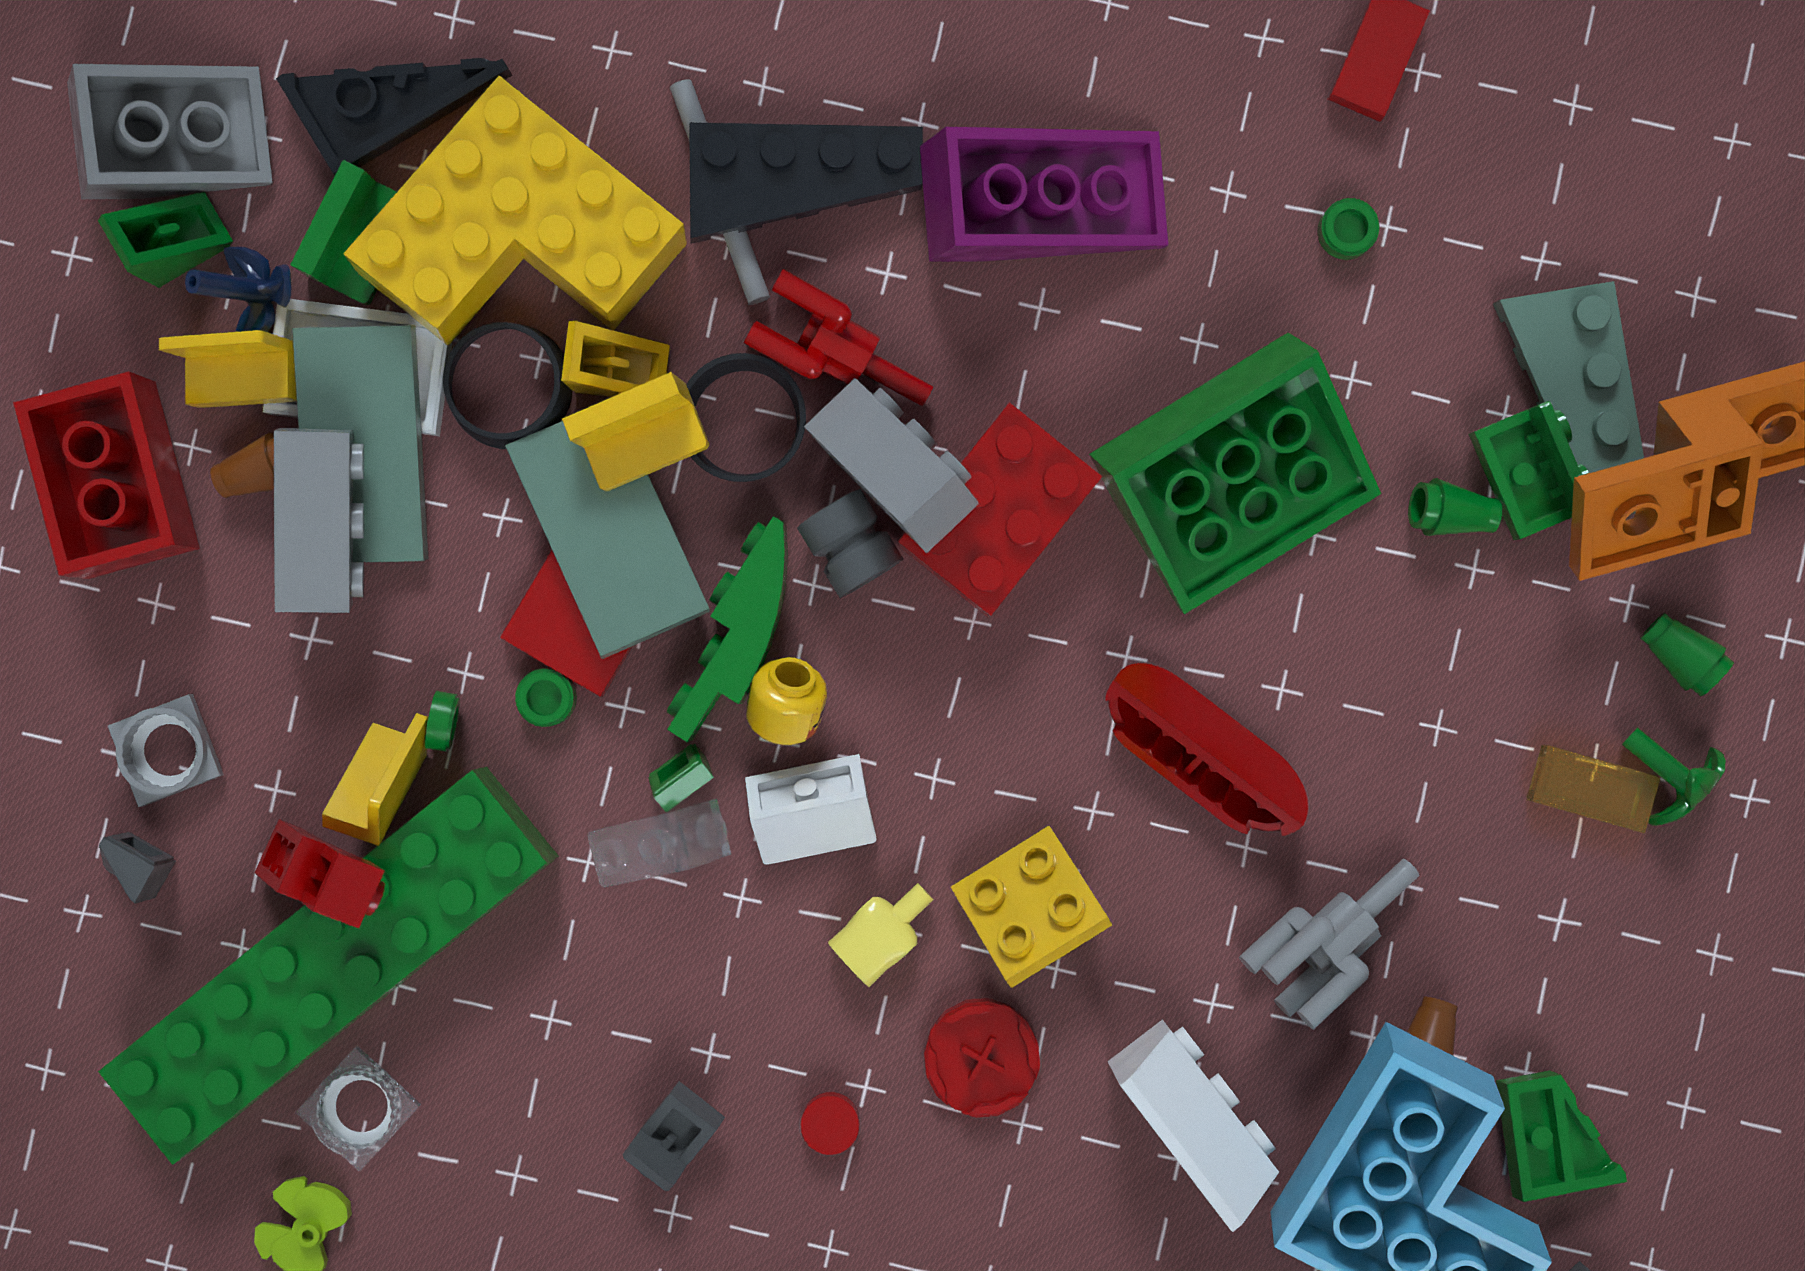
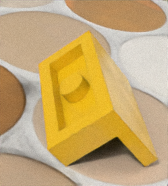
(235, 368)
(638, 431)
(377, 781)

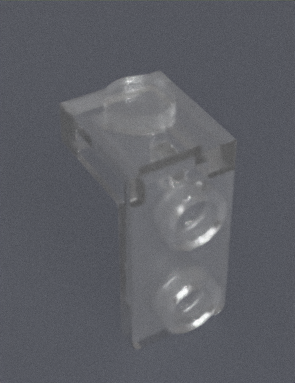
(659, 844)

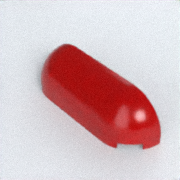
(1205, 751)

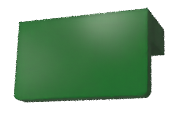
(341, 217)

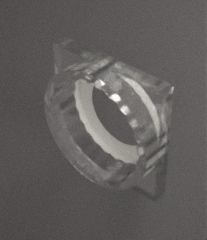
(321, 1114)

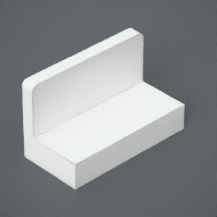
(810, 809)

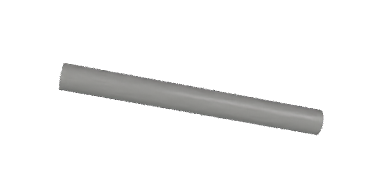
(737, 243)

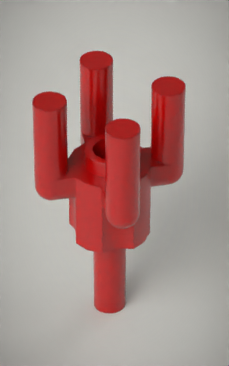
(831, 343)

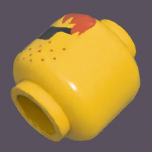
(786, 701)

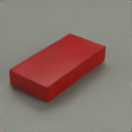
(1378, 56)

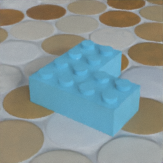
(1387, 1171)

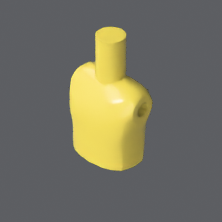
(880, 934)

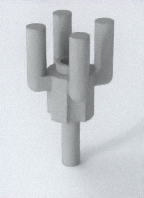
(1328, 944)

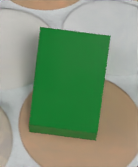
(166, 237)

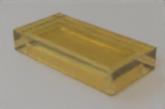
(1593, 788)

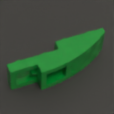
(751, 610)

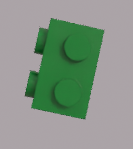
(1530, 467)

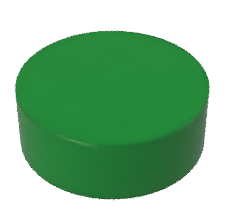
(1348, 228)
(545, 697)
(442, 721)

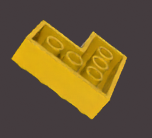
(512, 191)

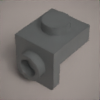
(672, 1136)

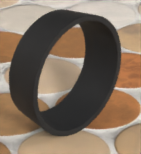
(753, 363)
(555, 410)

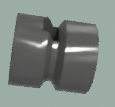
(850, 543)

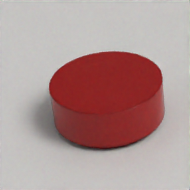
(830, 1123)

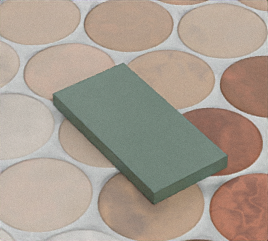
(370, 385)
(608, 544)

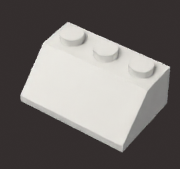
(1197, 1120)

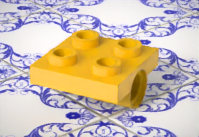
(1030, 906)

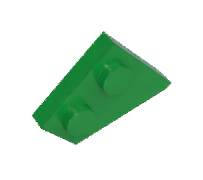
(1549, 1141)

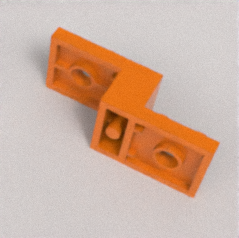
(1698, 480)

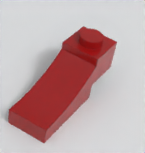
(320, 875)

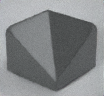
(136, 864)

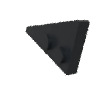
(371, 111)

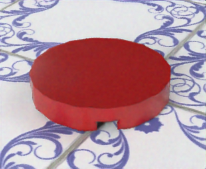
(981, 1057)

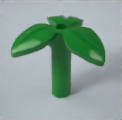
(1690, 785)

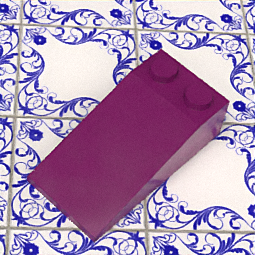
(1041, 193)

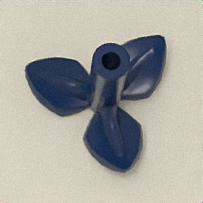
(249, 284)

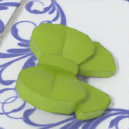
(317, 1211)

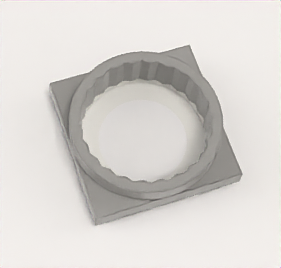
(130, 738)

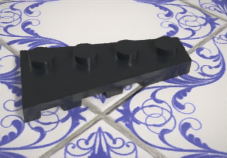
(784, 171)

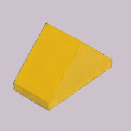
(610, 361)

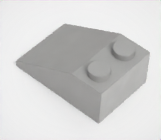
(167, 129)

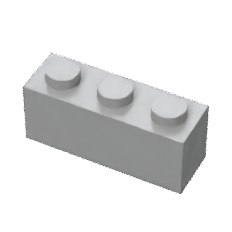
(894, 462)
(316, 520)

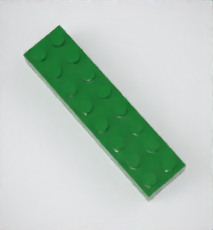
(323, 974)

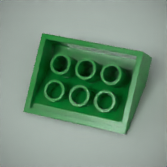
(1238, 471)

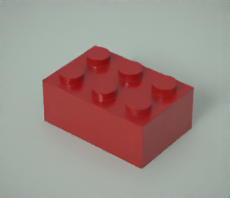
(106, 475)
(1024, 495)

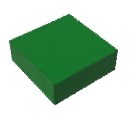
(680, 777)

